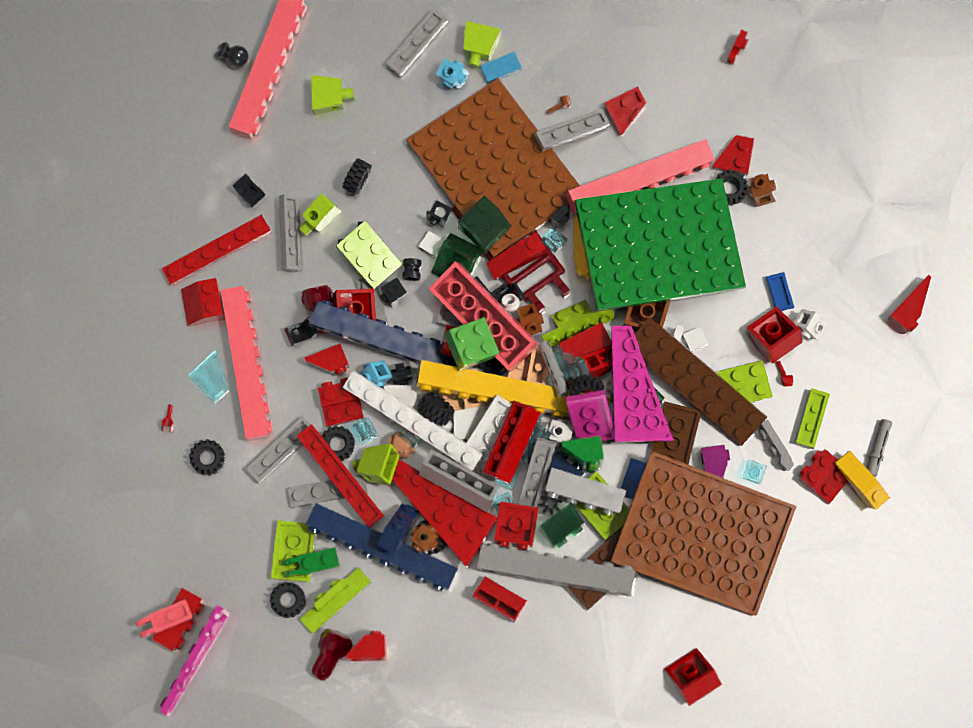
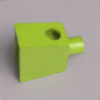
(479, 42)
(328, 94)
(324, 209)
(377, 464)

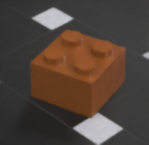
(639, 314)

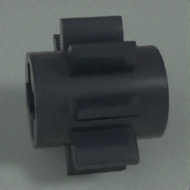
(401, 374)
(546, 507)

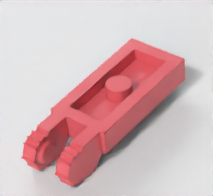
(166, 618)

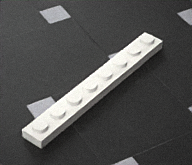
(413, 420)

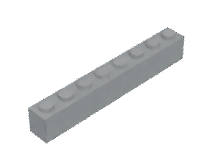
(556, 570)

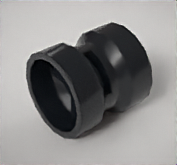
(411, 269)

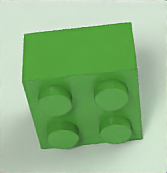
(471, 344)

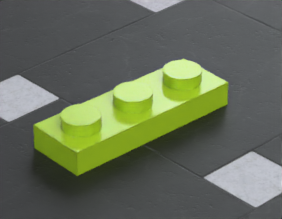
(812, 418)

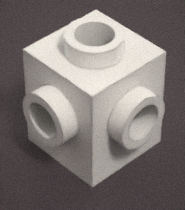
(810, 324)
(562, 427)

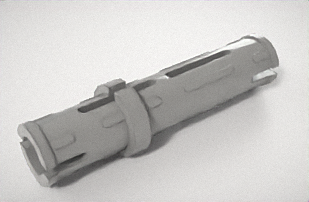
(556, 376)
(877, 453)

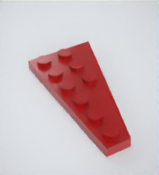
(455, 519)

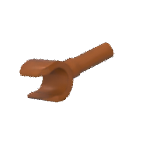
(565, 103)

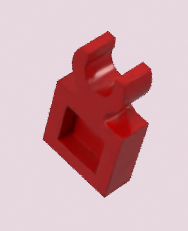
(739, 44)

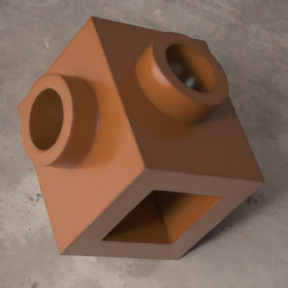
(762, 189)
(530, 319)
(429, 544)

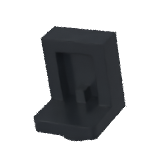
(248, 190)
(560, 217)
(392, 292)
(300, 332)
(493, 367)

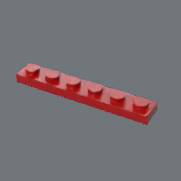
(216, 250)
(340, 475)

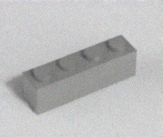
(459, 480)
(584, 490)

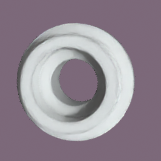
(510, 302)

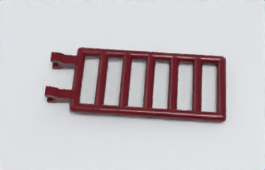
(553, 277)

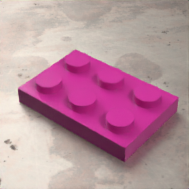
(591, 415)

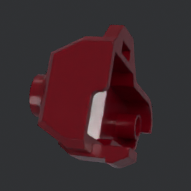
(315, 294)
(332, 647)

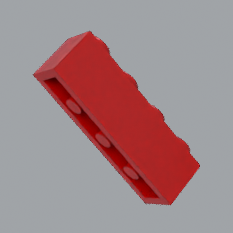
(511, 442)

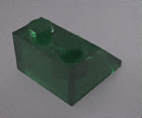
(484, 224)
(457, 250)
(562, 525)

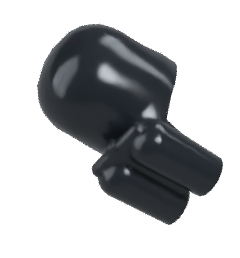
(234, 56)

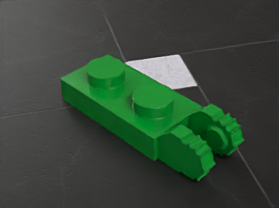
(313, 562)

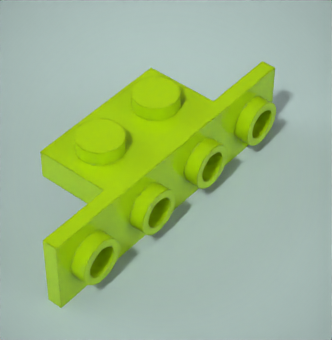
(574, 321)
(335, 599)

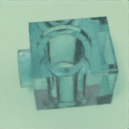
(364, 431)

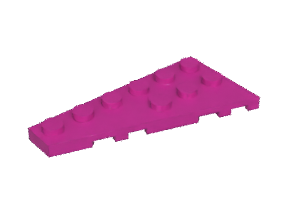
(635, 401)
(197, 653)

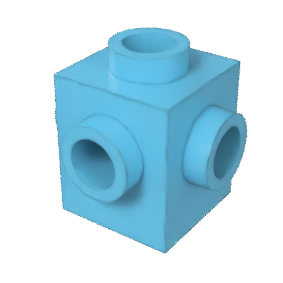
(452, 73)
(376, 372)

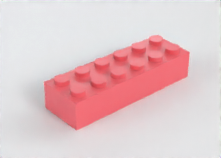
(471, 302)

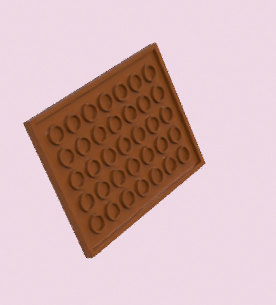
(492, 151)
(703, 533)

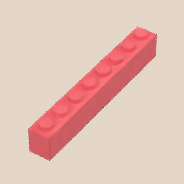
(266, 67)
(647, 174)
(245, 363)

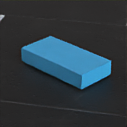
(501, 67)

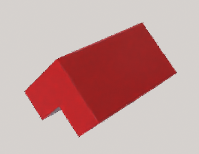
(586, 341)
(499, 599)

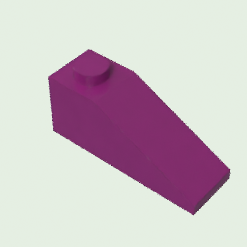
(715, 459)

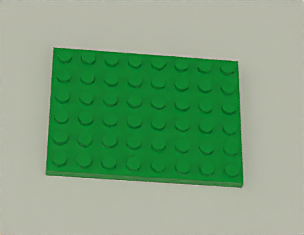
(659, 244)

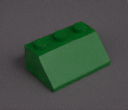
(584, 452)

